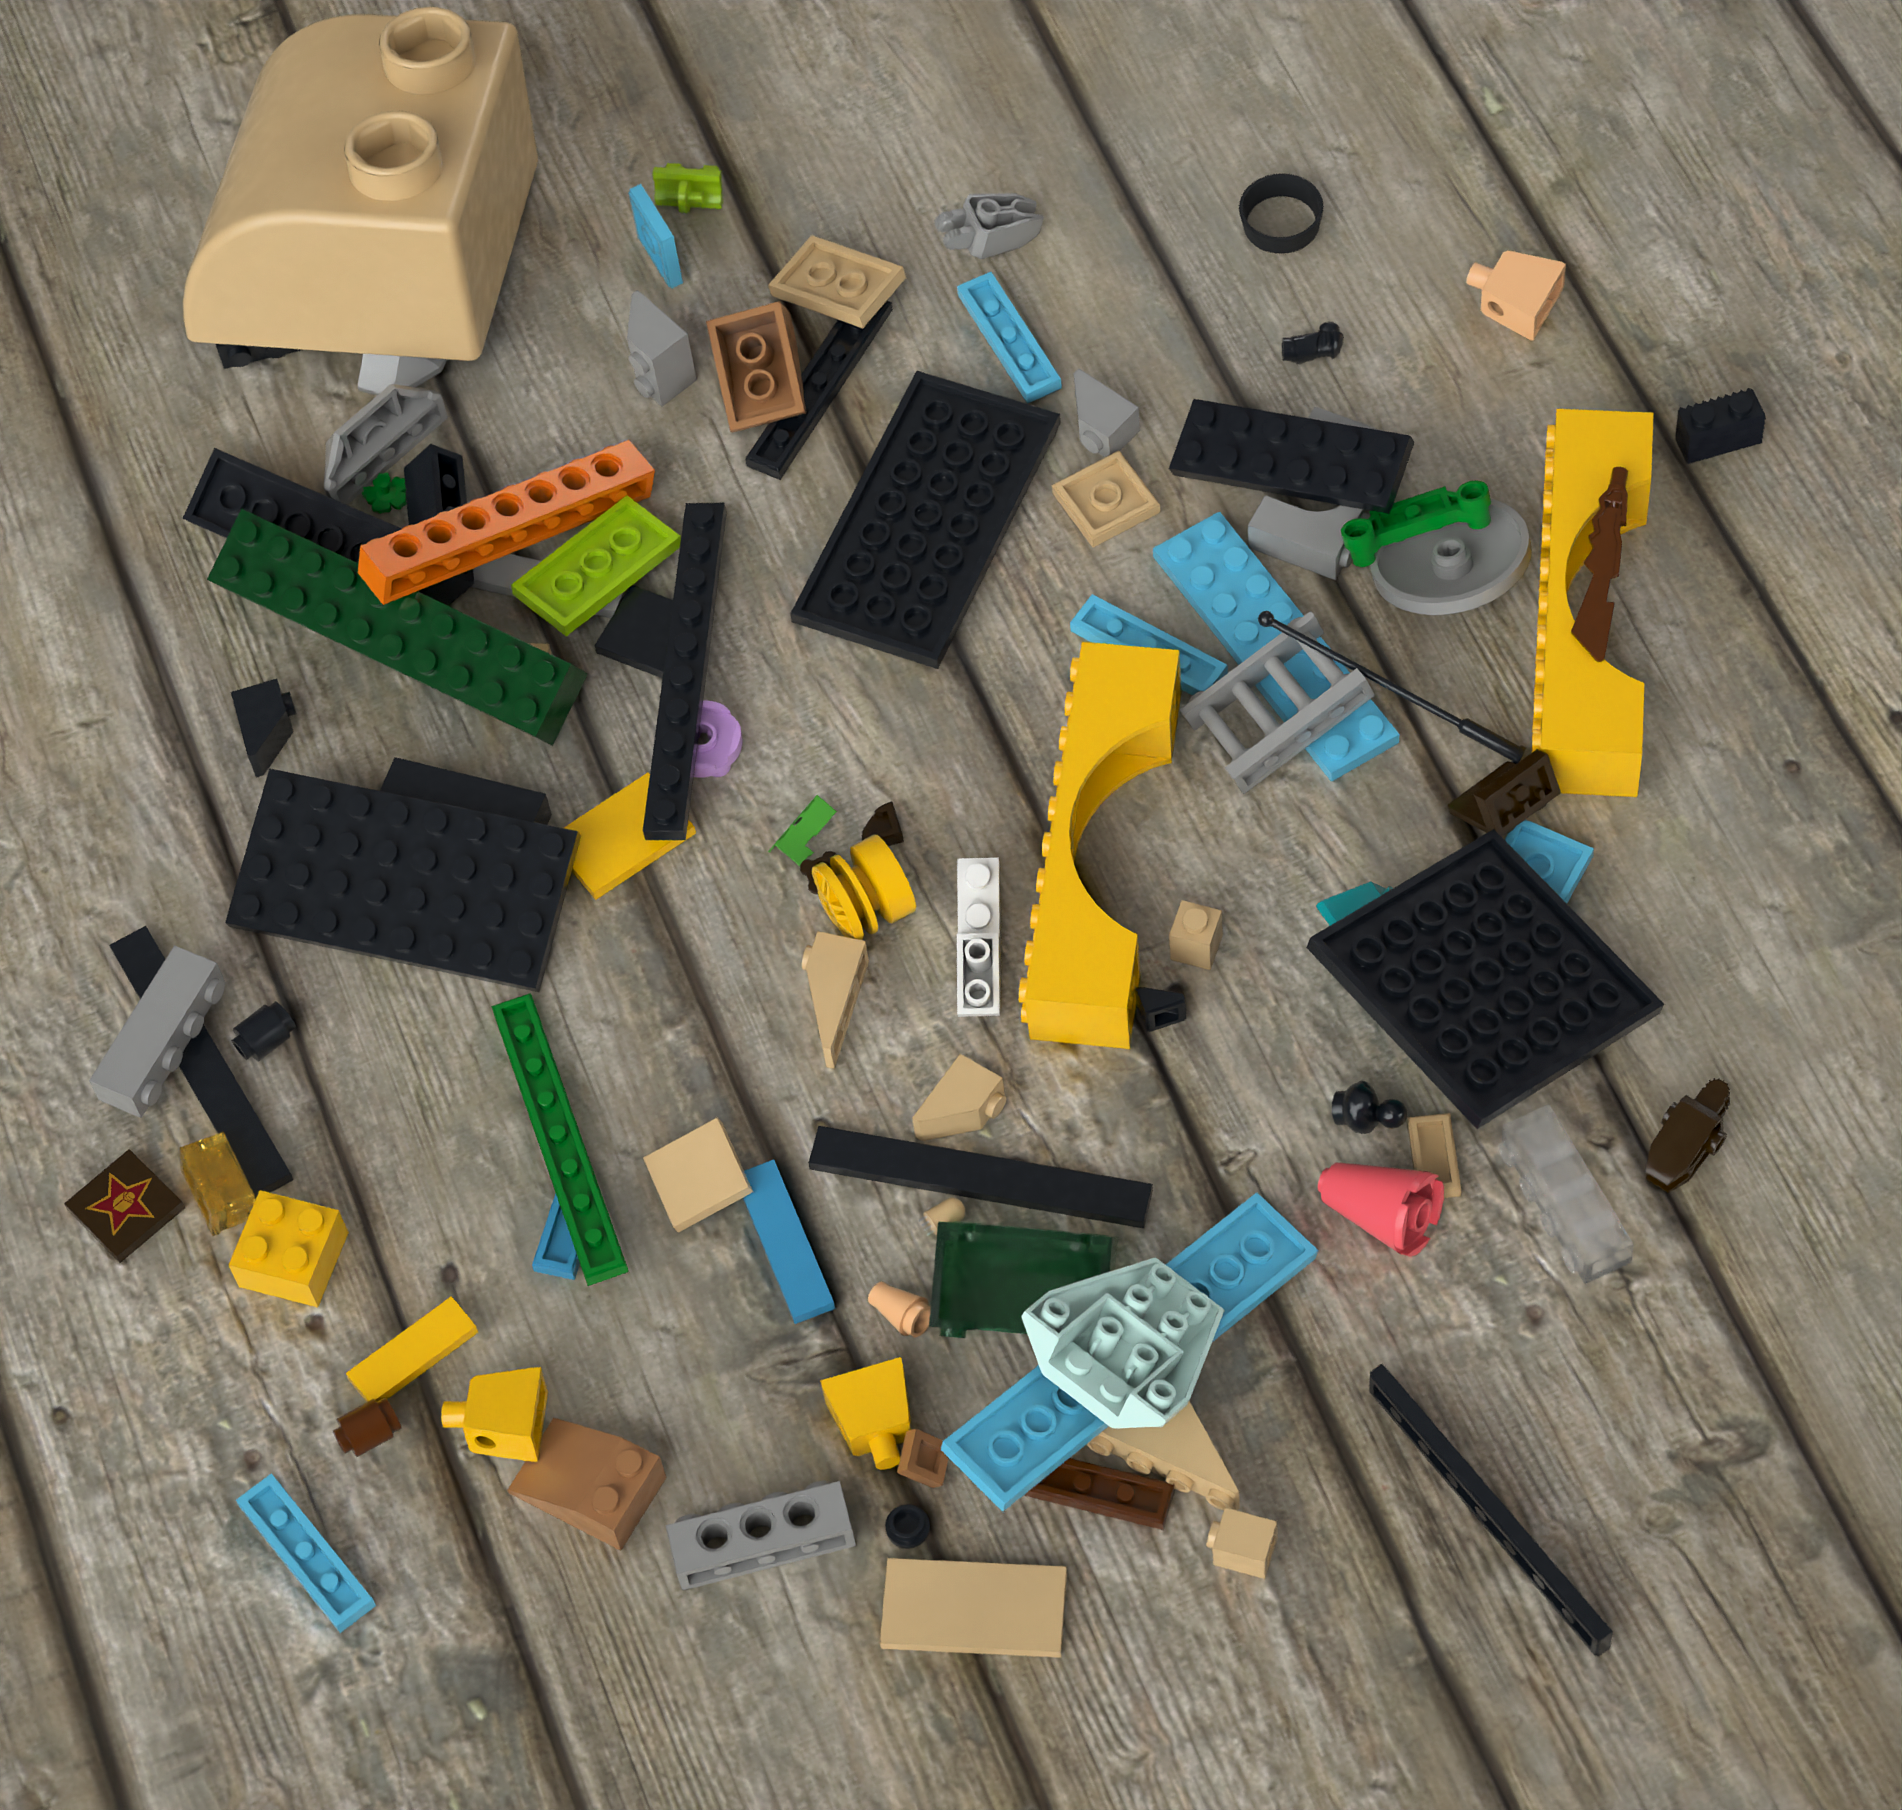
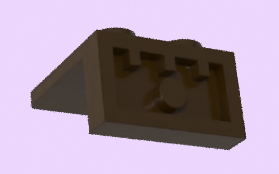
(1508, 794)

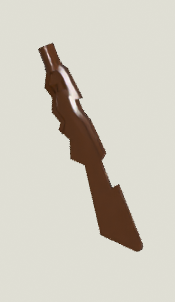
(1595, 613)

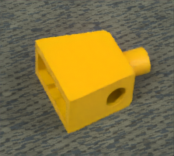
(871, 1410)
(502, 1414)

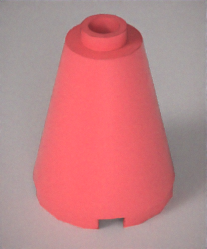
(1385, 1202)

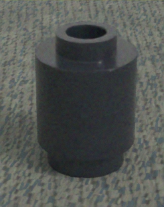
(263, 1031)

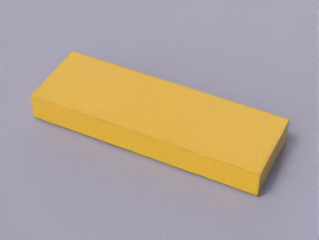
(412, 1351)

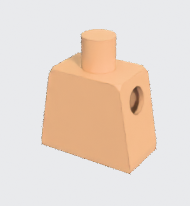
(1519, 290)

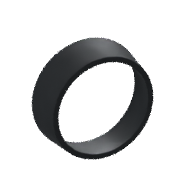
(1275, 186)

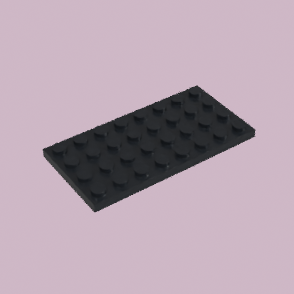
(926, 519)
(404, 879)

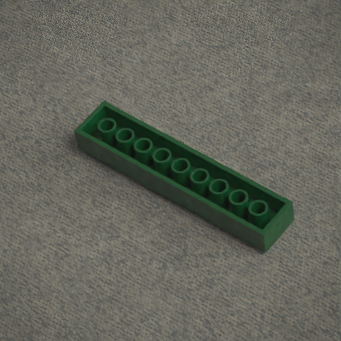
(407, 635)

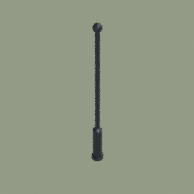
(1466, 726)

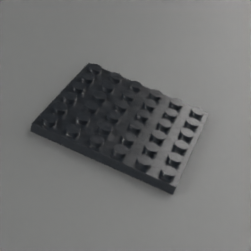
(1485, 977)

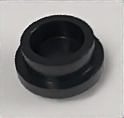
(907, 1526)

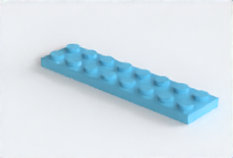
(1229, 593)

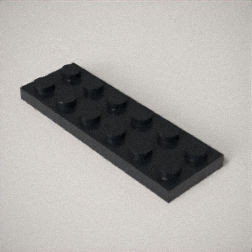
(1292, 456)
(235, 485)

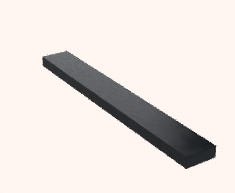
(210, 1077)
(981, 1176)
(1490, 1511)

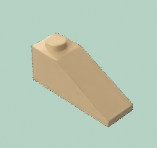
(835, 977)

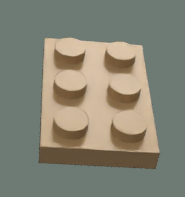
(837, 281)

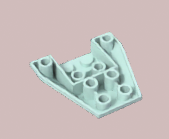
(1125, 1342)

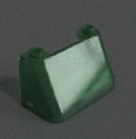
(998, 1271)

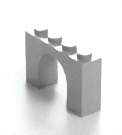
(1302, 535)

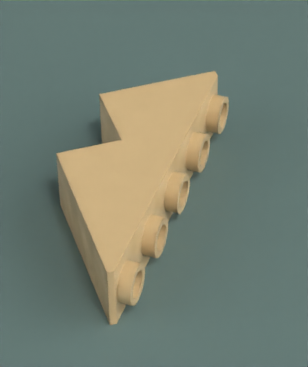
(1176, 1452)

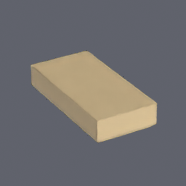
(1435, 1150)

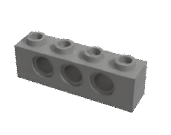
(746, 1554)

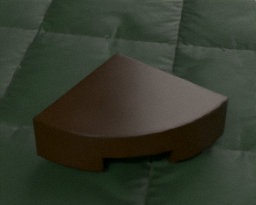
(885, 825)

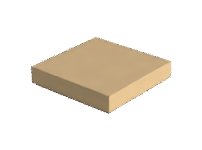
(1106, 499)
(698, 1175)

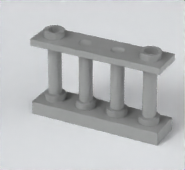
(1280, 740)

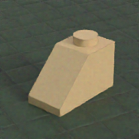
(960, 1101)

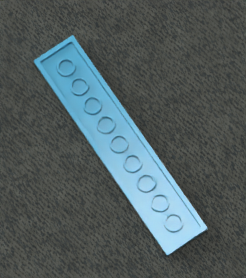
(1041, 1426)

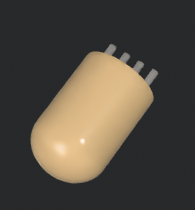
(948, 1210)

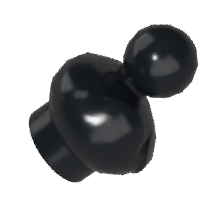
(1361, 1110)

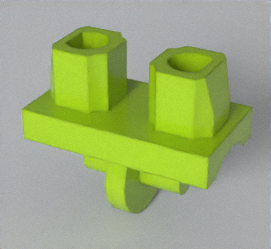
(688, 187)

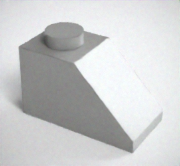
(1103, 415)

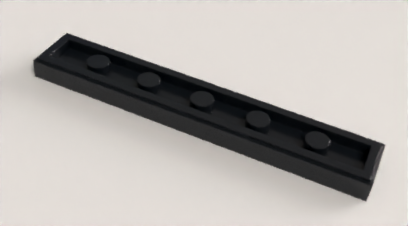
(821, 383)

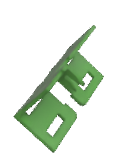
(796, 837)

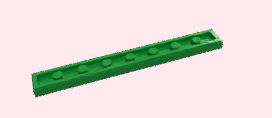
(560, 1140)

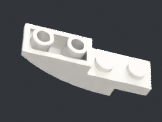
(978, 937)

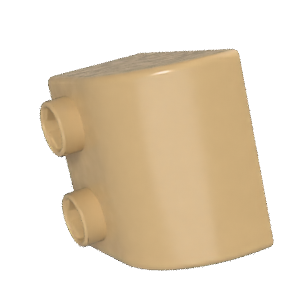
(370, 191)

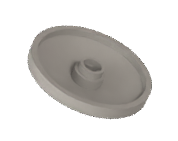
(1454, 565)

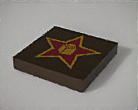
(124, 1205)

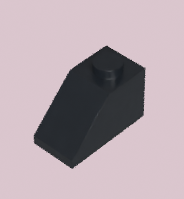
(264, 722)

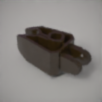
(1688, 1136)

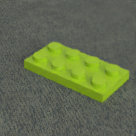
(596, 565)

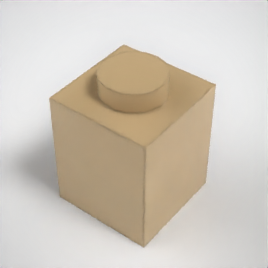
(1196, 935)
(1243, 1542)

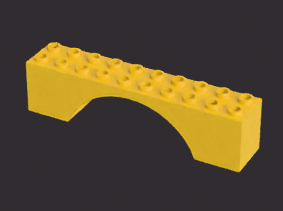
(1584, 708)
(1080, 958)

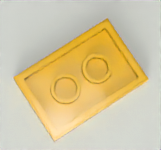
(614, 841)

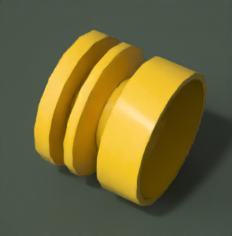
(869, 886)

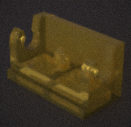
(216, 1182)

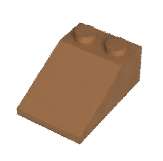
(757, 366)
(591, 1481)

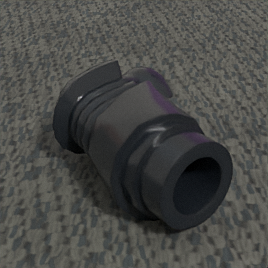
(1313, 345)

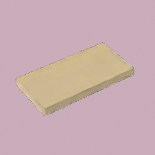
(973, 1607)

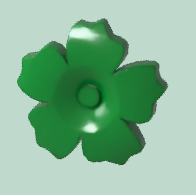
(385, 493)

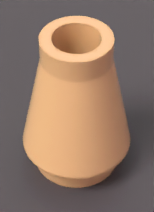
(901, 1308)

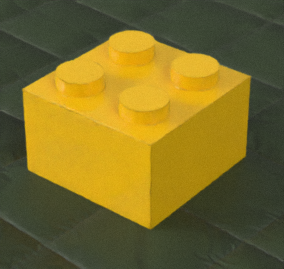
(288, 1248)

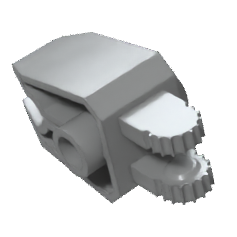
(990, 224)

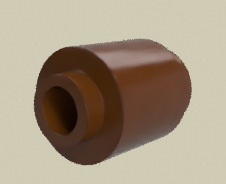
(366, 1427)

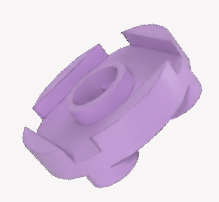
(724, 744)

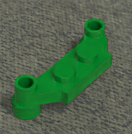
(1416, 516)

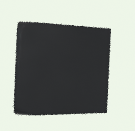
(1160, 1007)

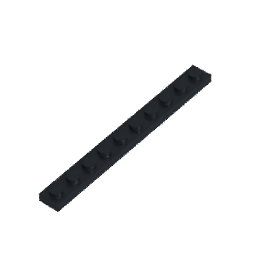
(685, 672)

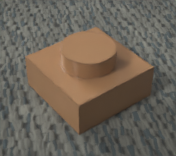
(923, 1458)

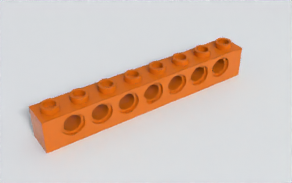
(503, 522)

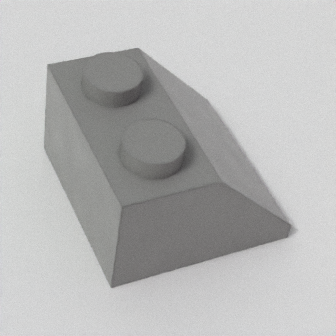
(658, 352)

